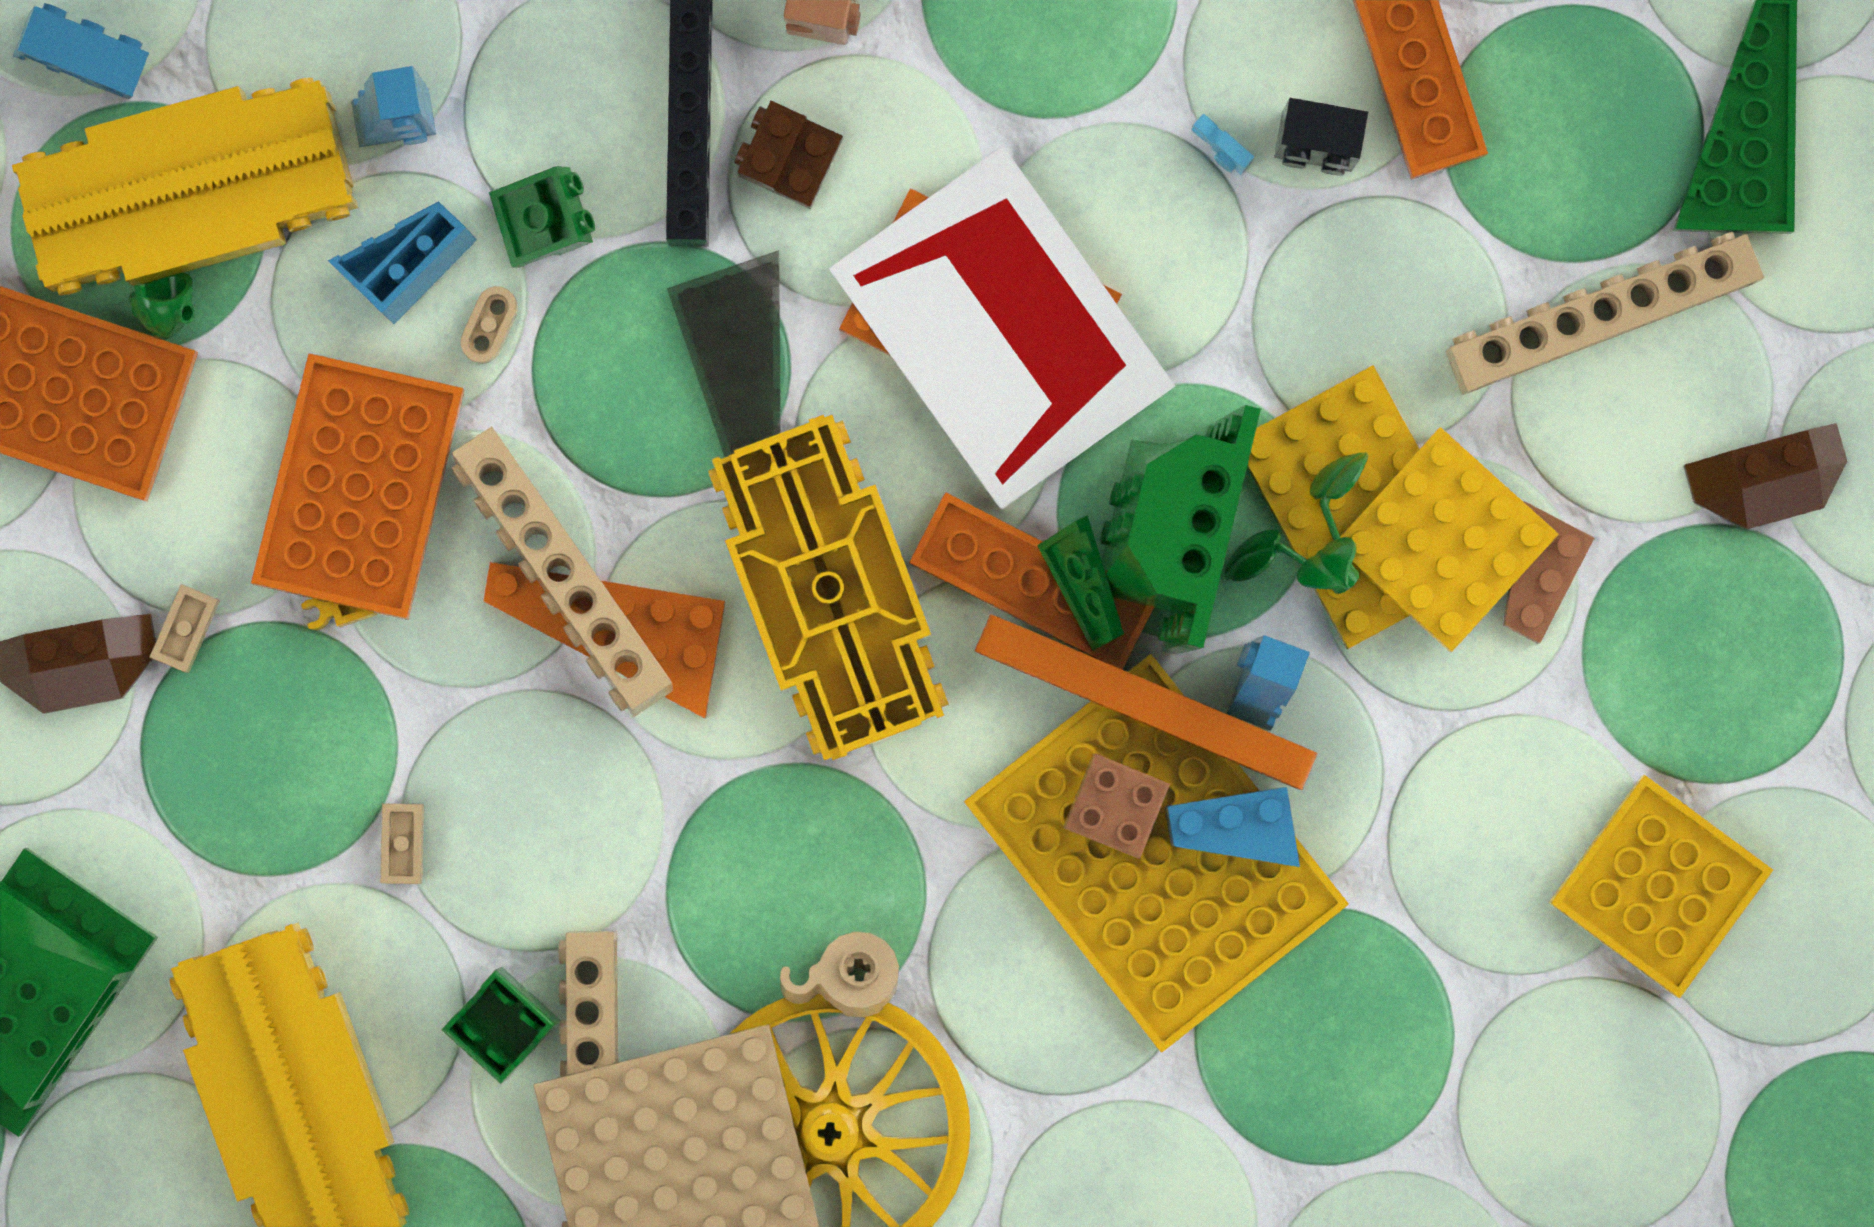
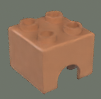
(822, 19)
(1116, 805)

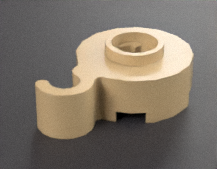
(832, 980)

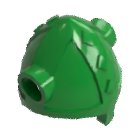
(164, 304)

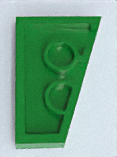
(1083, 581)

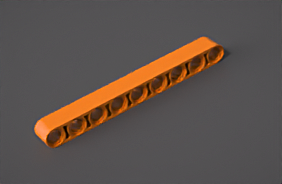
(1146, 702)

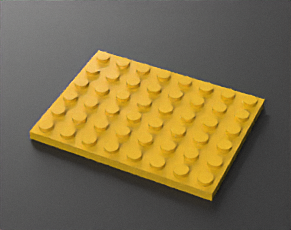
(1179, 922)

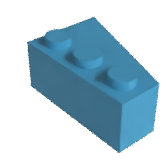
(81, 51)
(393, 108)
(1237, 825)

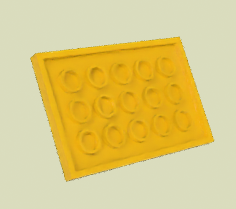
(1297, 446)

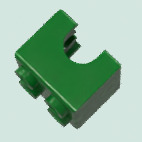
(501, 1025)

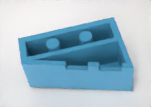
(406, 260)
(1267, 680)

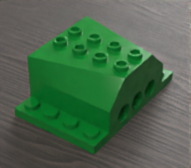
(1177, 524)
(59, 974)

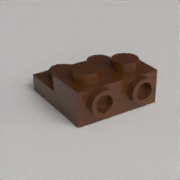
(788, 154)

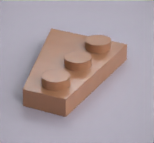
(1541, 588)

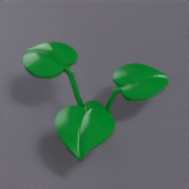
(1331, 565)

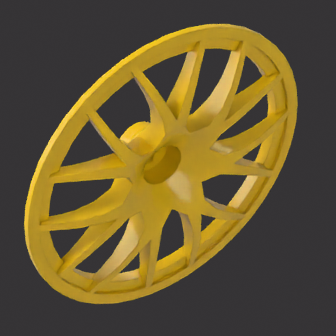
(856, 1112)

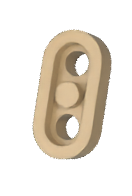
(486, 324)

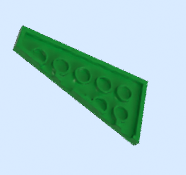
(1749, 151)

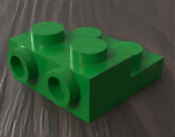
(542, 216)

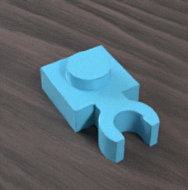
(1228, 151)

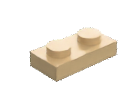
(184, 628)
(402, 843)

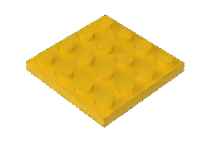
(1446, 539)
(1661, 886)

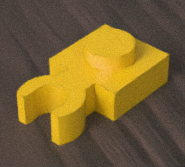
(342, 614)

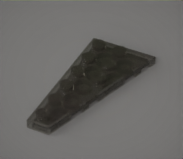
(735, 347)

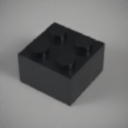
(1320, 136)

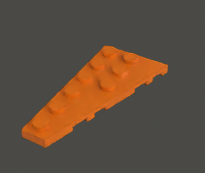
(674, 626)

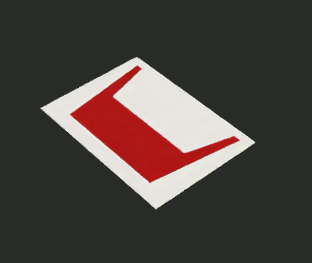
(1002, 327)

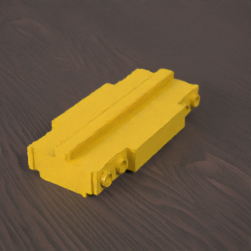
(185, 186)
(828, 587)
(287, 1086)

